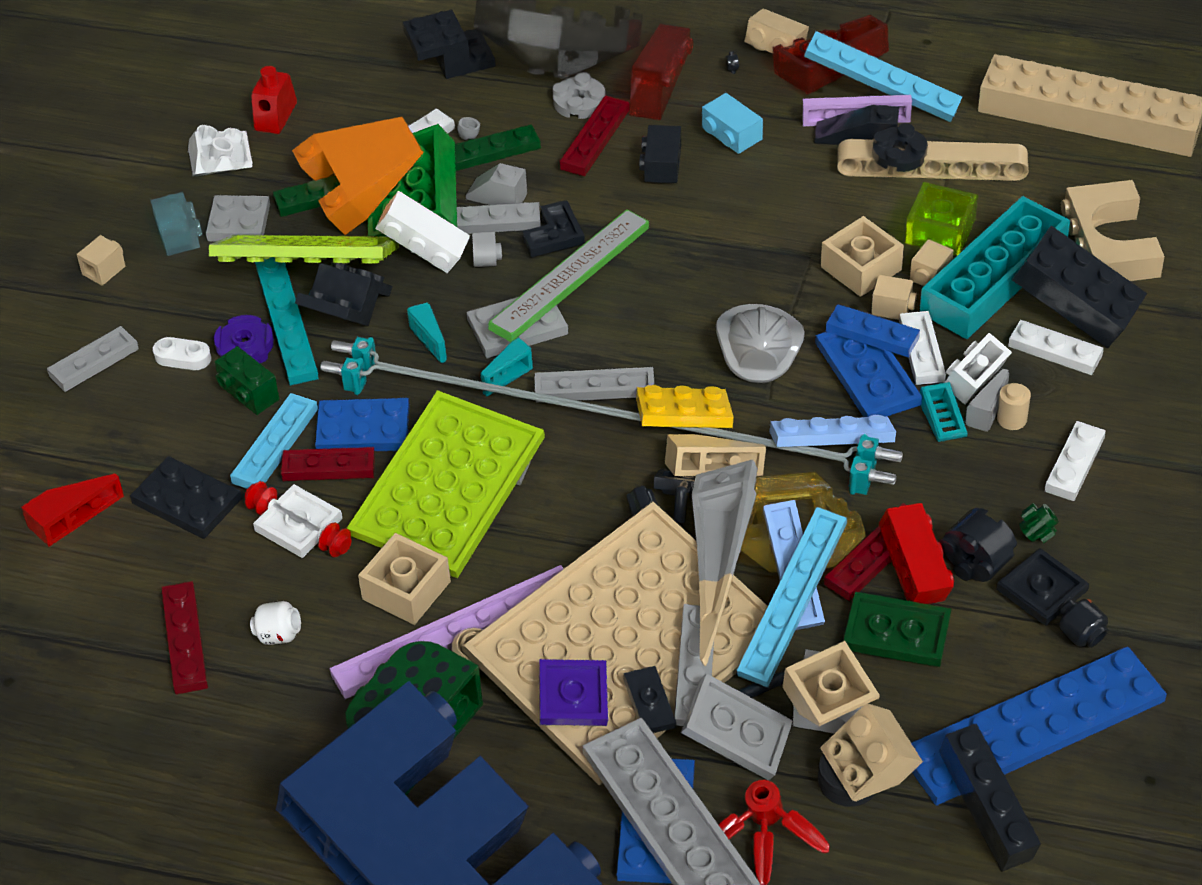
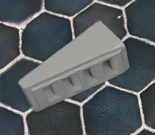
(984, 406)

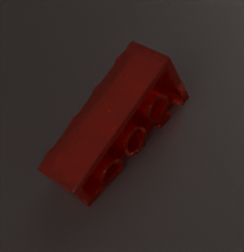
(863, 34)
(658, 71)

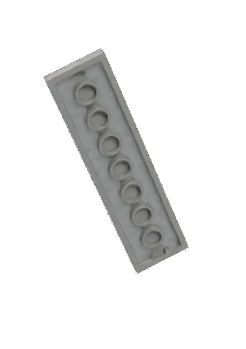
(665, 809)

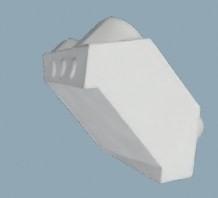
(218, 150)

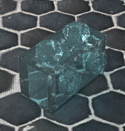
(176, 223)

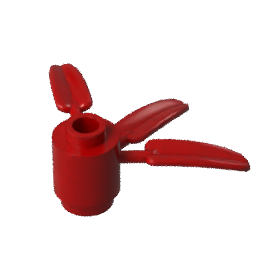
(766, 809)

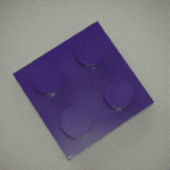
(573, 692)

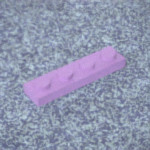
(823, 108)

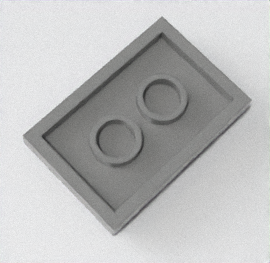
(546, 328)
(737, 726)

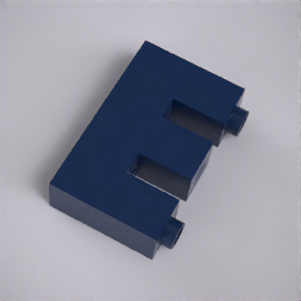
(369, 833)

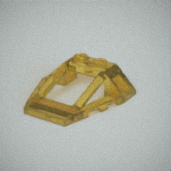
(795, 487)

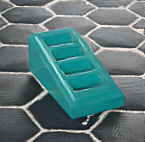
(426, 328)
(508, 365)
(945, 393)

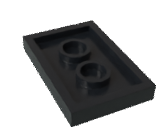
(186, 497)

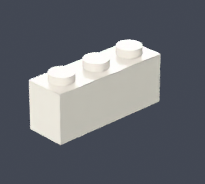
(422, 232)

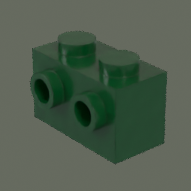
(247, 380)

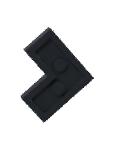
(559, 232)

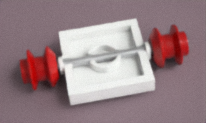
(297, 520)

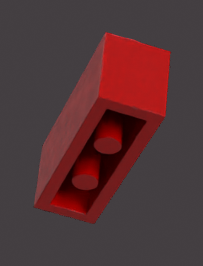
(916, 554)

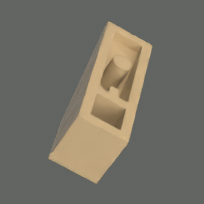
(699, 454)

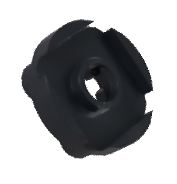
(887, 145)

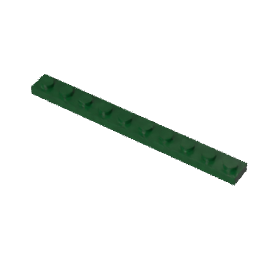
(467, 155)

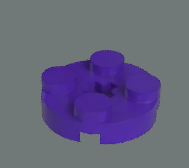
(245, 326)

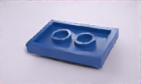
(362, 423)

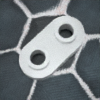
(182, 353)

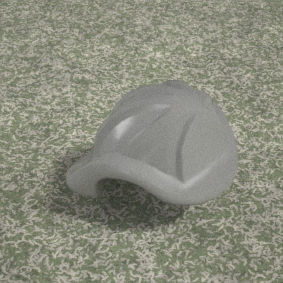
(759, 341)

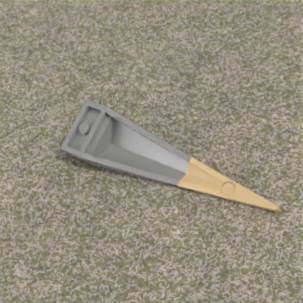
(721, 516)

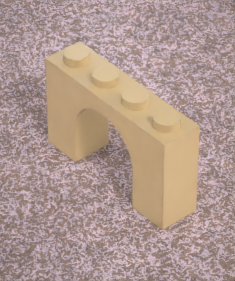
(1106, 203)

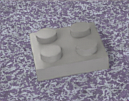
(237, 216)

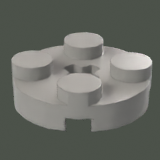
(568, 93)

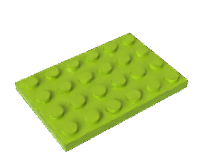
(313, 248)
(448, 479)

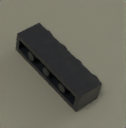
(989, 797)

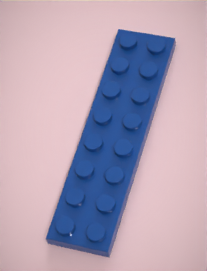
(1047, 718)

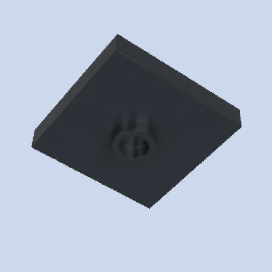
(1042, 586)

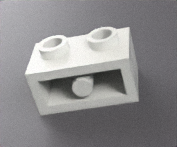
(977, 367)

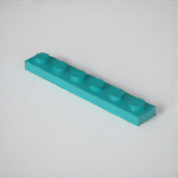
(286, 321)

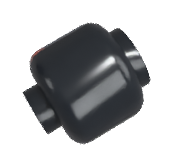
(1083, 623)

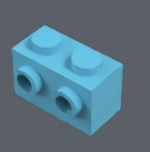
(732, 123)

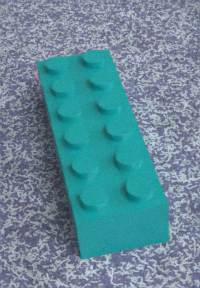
(982, 274)

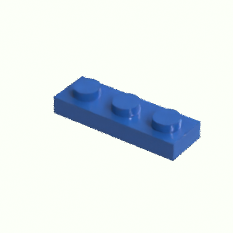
(873, 330)

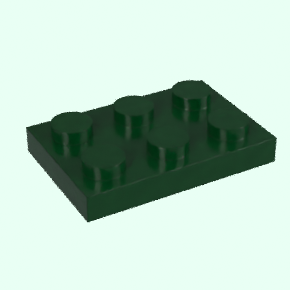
(897, 629)

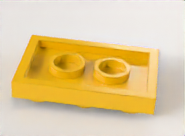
(684, 407)

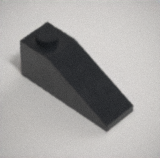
(856, 124)

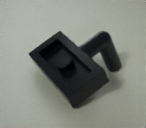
(677, 486)

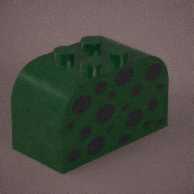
(428, 669)

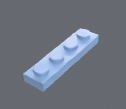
(831, 431)
(785, 534)

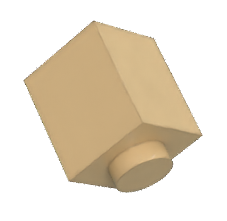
(101, 260)
(929, 262)
(893, 297)

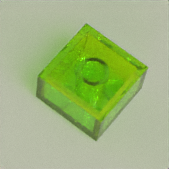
(941, 216)

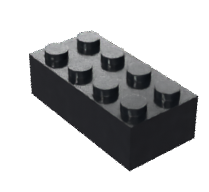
(1079, 287)

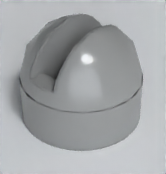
(468, 128)

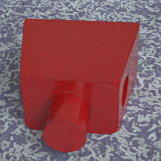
(272, 100)

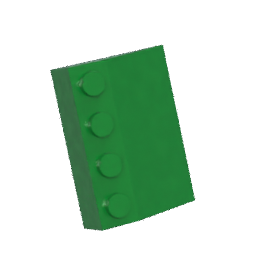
(429, 180)

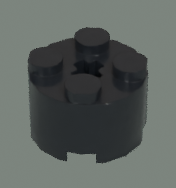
(978, 546)

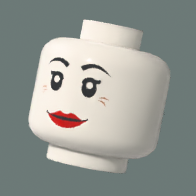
(275, 623)

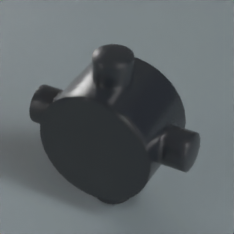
(732, 62)

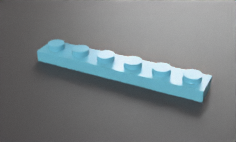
(882, 76)
(791, 597)

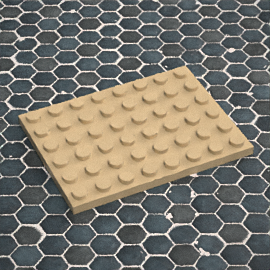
(617, 607)

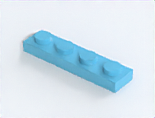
(277, 436)

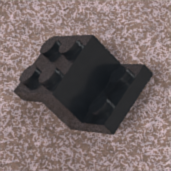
(444, 39)
(345, 292)

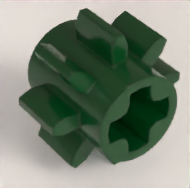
(1038, 523)

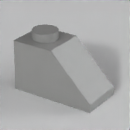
(499, 186)

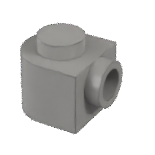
(485, 249)

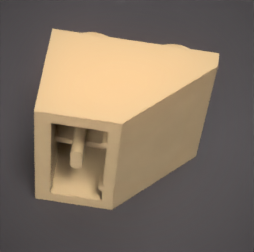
(871, 752)

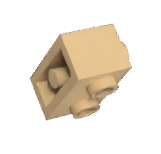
(771, 29)

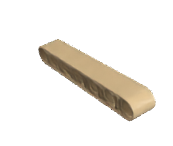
(942, 161)

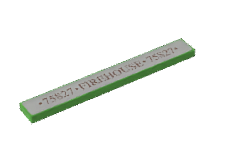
(568, 276)

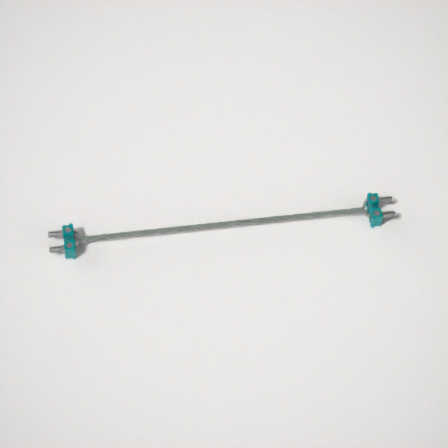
(365, 357)

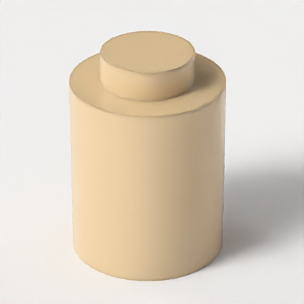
(1013, 406)

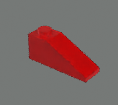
(70, 506)

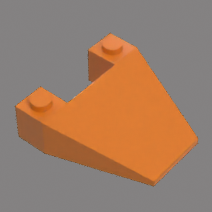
(366, 162)

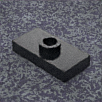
(649, 699)

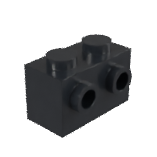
(662, 154)

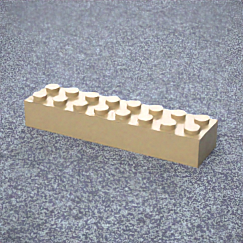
(1091, 105)

